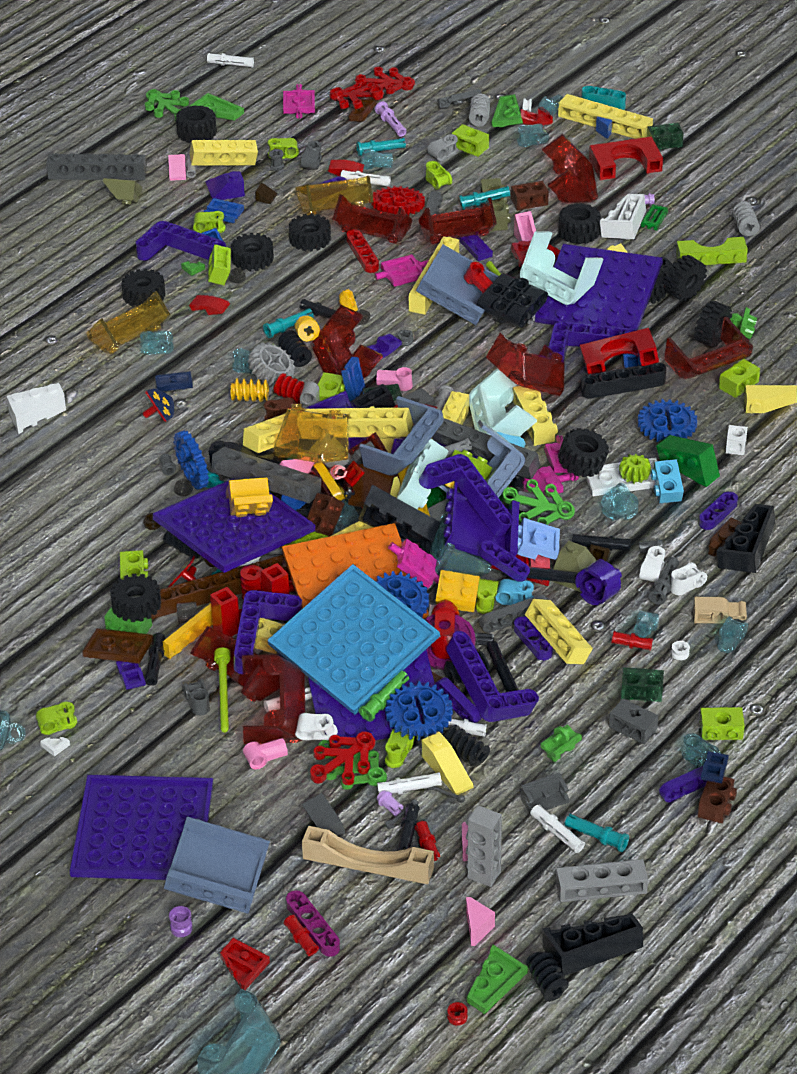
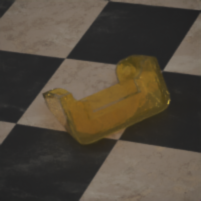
(313, 435)

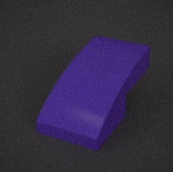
(386, 345)
(130, 674)

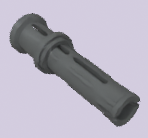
(662, 585)

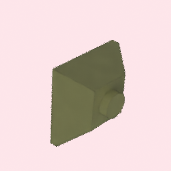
(124, 190)
(573, 559)

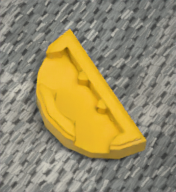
(347, 299)

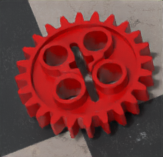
(393, 198)

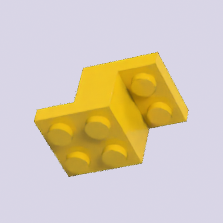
(249, 496)
(459, 589)

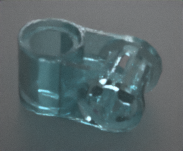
(532, 135)
(155, 342)
(242, 361)
(731, 634)
(696, 749)

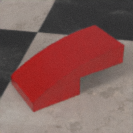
(536, 118)
(337, 166)
(212, 304)
(354, 473)

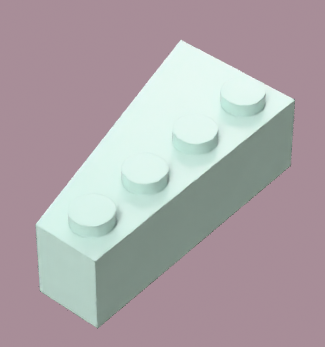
(411, 490)

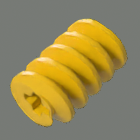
(311, 333)
(249, 390)

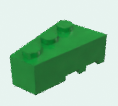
(693, 457)

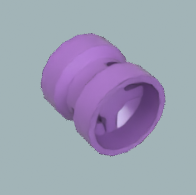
(180, 921)

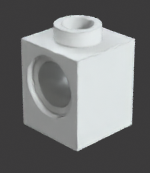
(736, 440)

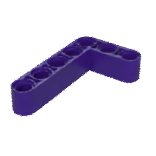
(175, 236)
(575, 334)
(473, 486)
(256, 606)
(480, 686)

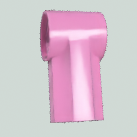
(401, 376)
(259, 754)

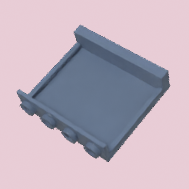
(447, 287)
(217, 865)

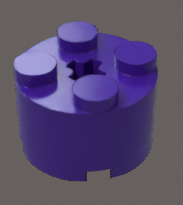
(598, 582)

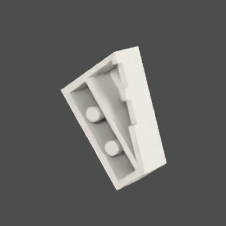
(625, 219)
(35, 404)

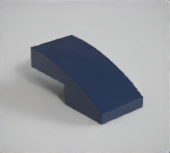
(714, 767)

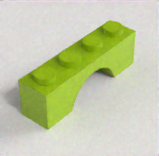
(732, 251)

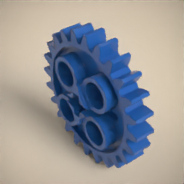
(679, 418)
(186, 450)
(407, 591)
(405, 716)

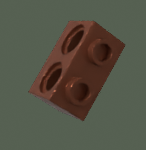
(529, 195)
(325, 513)
(716, 800)

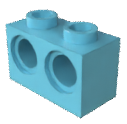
(670, 480)

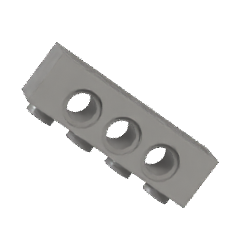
(484, 845)
(601, 880)

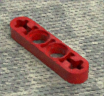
(369, 263)

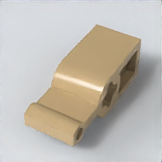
(717, 610)

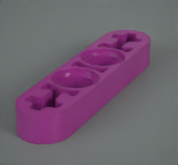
(316, 921)

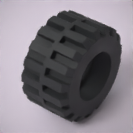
(196, 123)
(579, 223)
(583, 452)

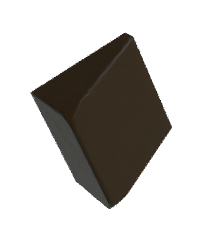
(265, 194)
(600, 552)

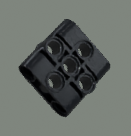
(512, 300)

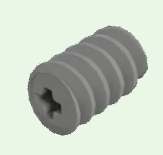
(479, 110)
(745, 218)

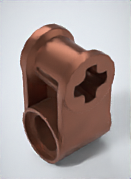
(278, 407)

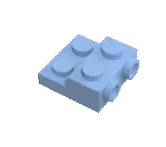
(537, 539)

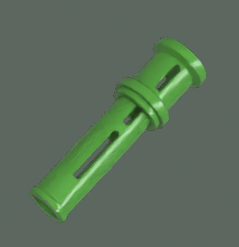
(378, 701)

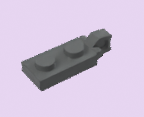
(457, 99)

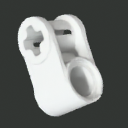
(653, 564)
(686, 579)
(313, 727)

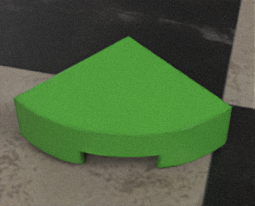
(193, 268)

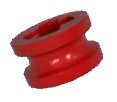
(457, 1007)

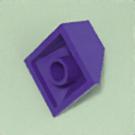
(226, 186)

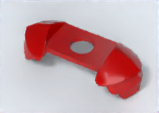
(444, 611)

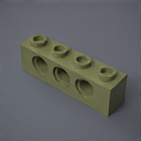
(500, 205)

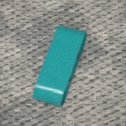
(605, 96)

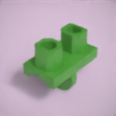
(744, 323)
(561, 741)

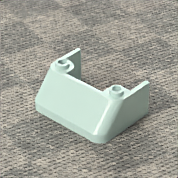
(540, 271)
(488, 404)

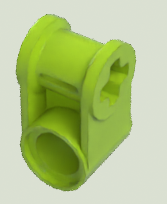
(283, 144)
(437, 175)
(208, 220)
(486, 595)
(55, 719)
(397, 749)

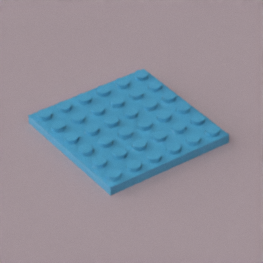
(353, 638)

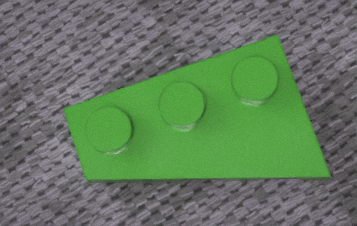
(221, 107)
(507, 112)
(496, 978)

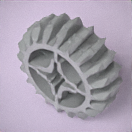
(270, 362)

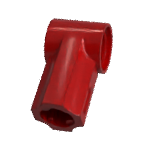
(476, 275)

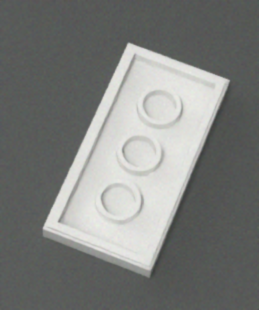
(610, 477)

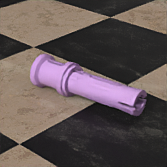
(387, 115)

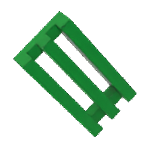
(645, 222)

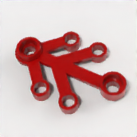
(387, 82)
(337, 94)
(362, 743)

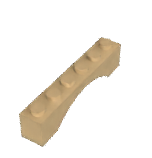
(407, 864)

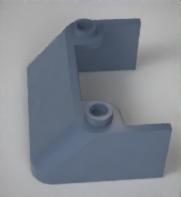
(426, 423)
(505, 463)

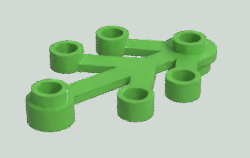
(156, 96)
(541, 503)
(374, 775)

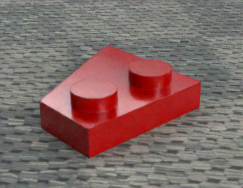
(243, 962)

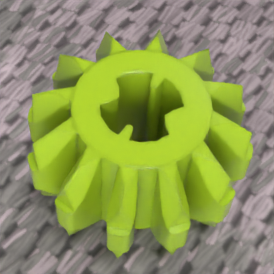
(635, 468)

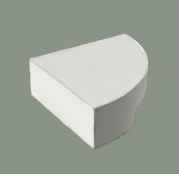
(55, 746)

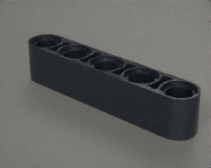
(623, 380)

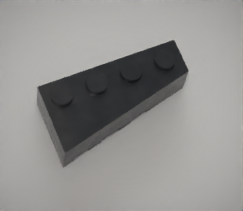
(386, 509)
(747, 544)
(593, 942)

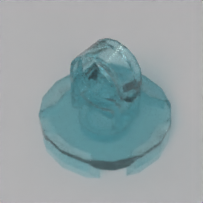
(619, 503)
(5, 730)

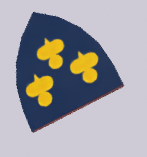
(161, 402)
(187, 575)

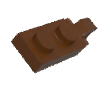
(360, 114)
(719, 538)

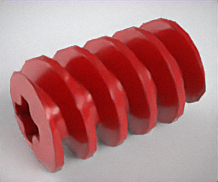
(288, 387)
(250, 579)

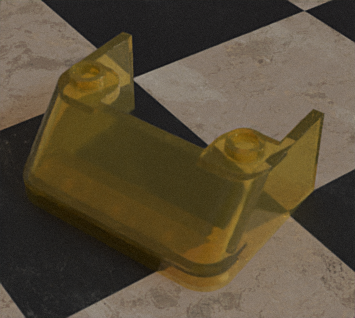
(325, 195)
(129, 325)

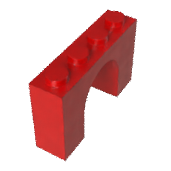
(641, 149)
(636, 342)
(224, 602)

